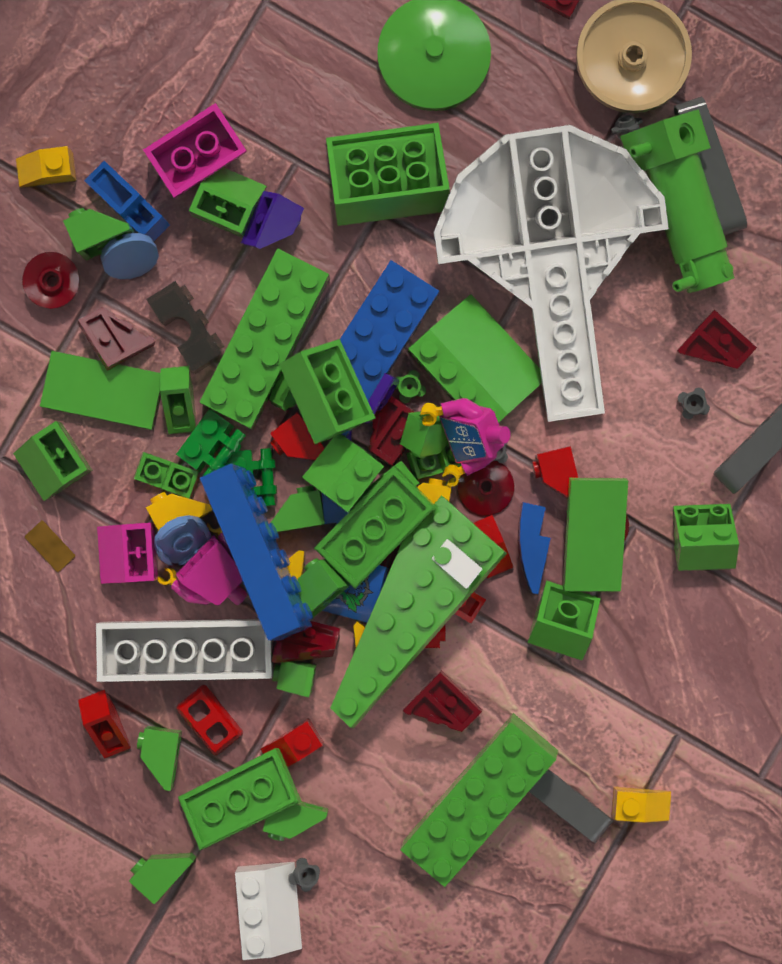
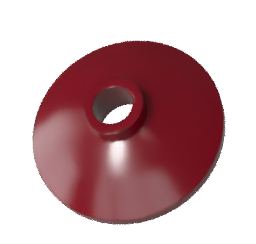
(38, 273)
(487, 502)

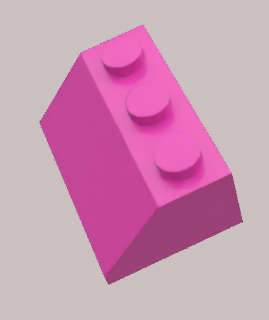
(195, 150)

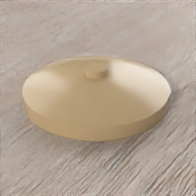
(633, 55)

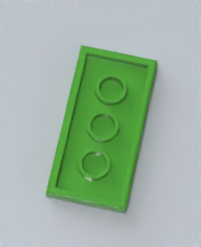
(89, 390)
(375, 527)
(595, 534)
(239, 799)

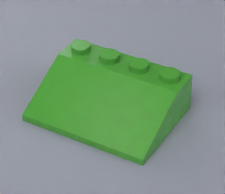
(388, 174)
(477, 359)

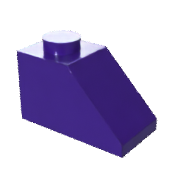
(272, 220)

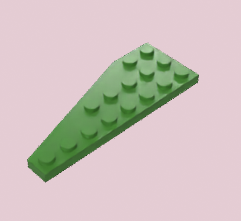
(412, 606)

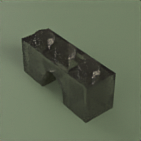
(174, 304)

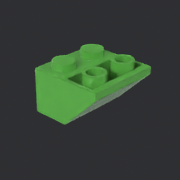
(227, 201)
(52, 460)
(705, 537)

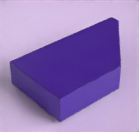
(382, 392)

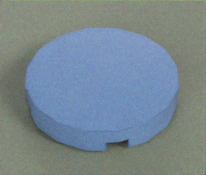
(129, 256)
(181, 539)

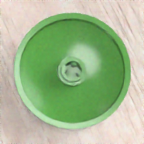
(434, 53)

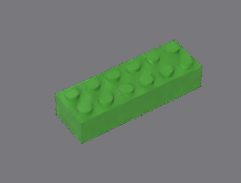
(265, 339)
(479, 800)

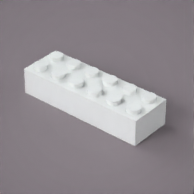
(183, 650)

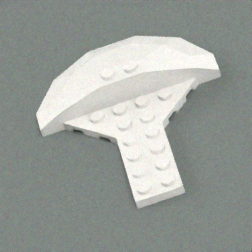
(549, 224)

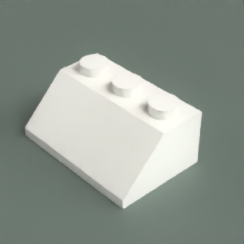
(267, 910)

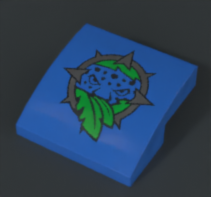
(360, 602)

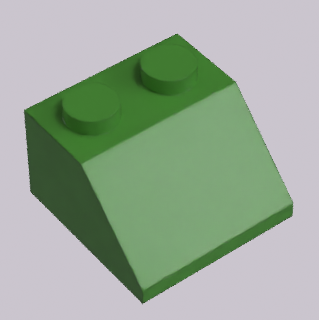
(93, 230)
(343, 472)
(564, 621)

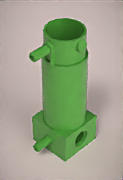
(672, 163)

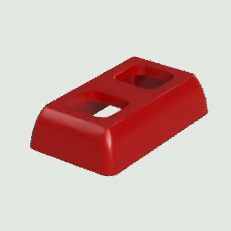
(217, 714)

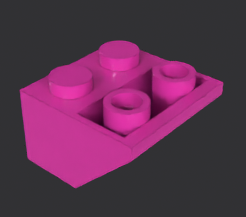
(127, 553)

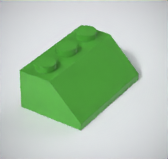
(326, 390)

